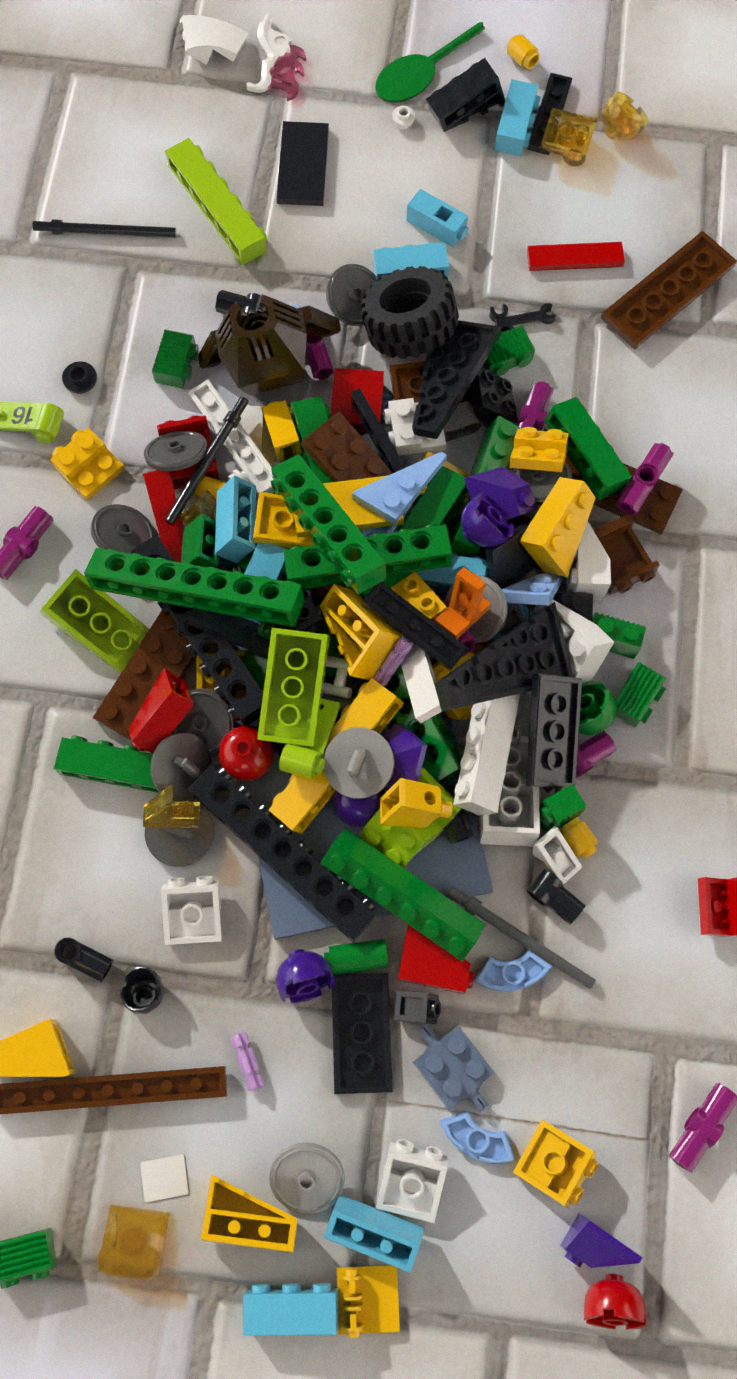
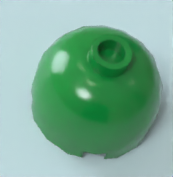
(596, 708)

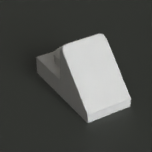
(557, 855)

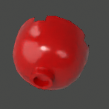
(244, 755)
(614, 1304)

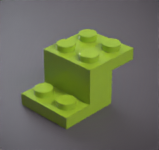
(404, 843)

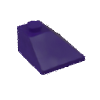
(506, 488)
(408, 753)
(595, 1247)

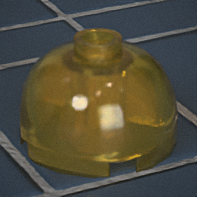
(622, 119)

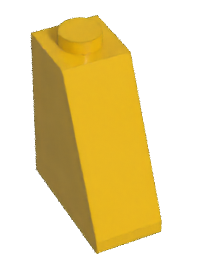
(281, 430)
(36, 1053)

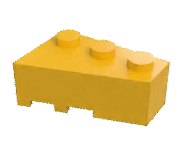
(559, 526)
(360, 632)
(246, 1221)

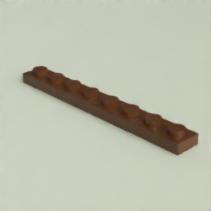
(113, 1090)

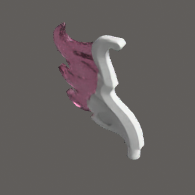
(281, 61)

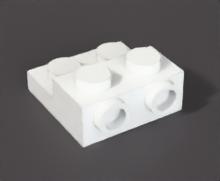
(400, 417)
(191, 911)
(412, 1180)

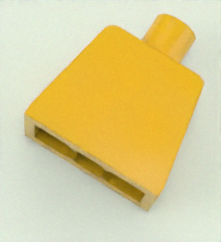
(413, 804)

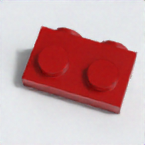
(718, 906)

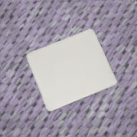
(164, 1178)

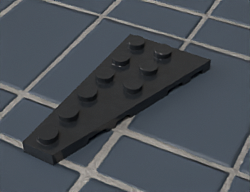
(449, 374)
(509, 663)

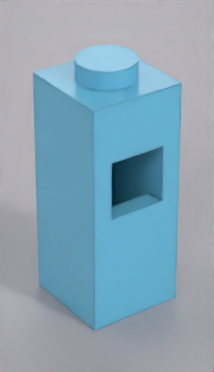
(437, 218)

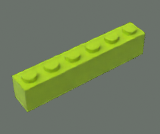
(216, 201)

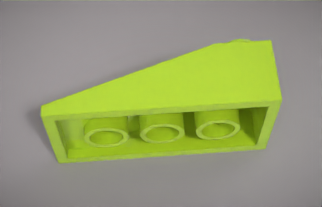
(95, 621)
(293, 686)

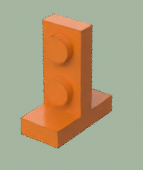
(466, 604)

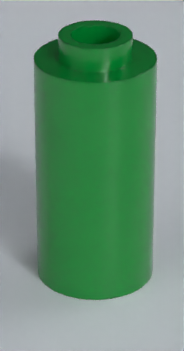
(357, 956)

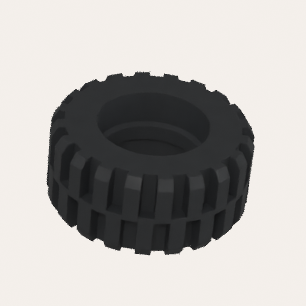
(409, 312)

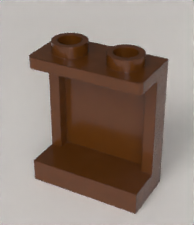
(627, 556)

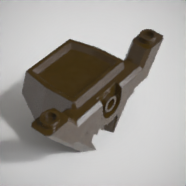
(266, 345)

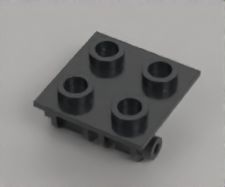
(494, 395)

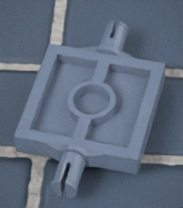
(453, 1067)

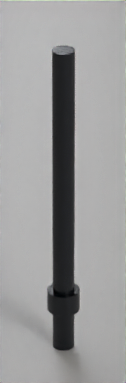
(58, 227)
(230, 421)

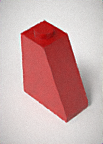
(161, 711)
(432, 966)

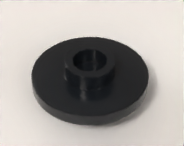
(79, 377)

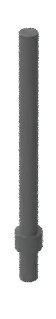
(474, 907)

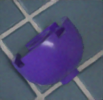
(485, 522)
(356, 811)
(303, 976)

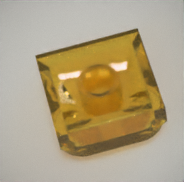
(569, 136)
(133, 1242)

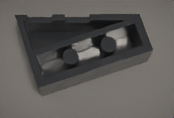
(466, 95)

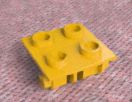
(420, 596)
(368, 1300)

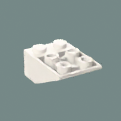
(590, 568)
(584, 641)

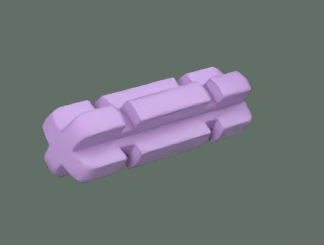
(393, 661)
(247, 1061)

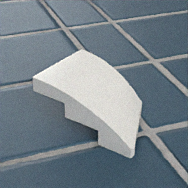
(207, 34)

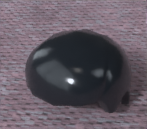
(142, 990)

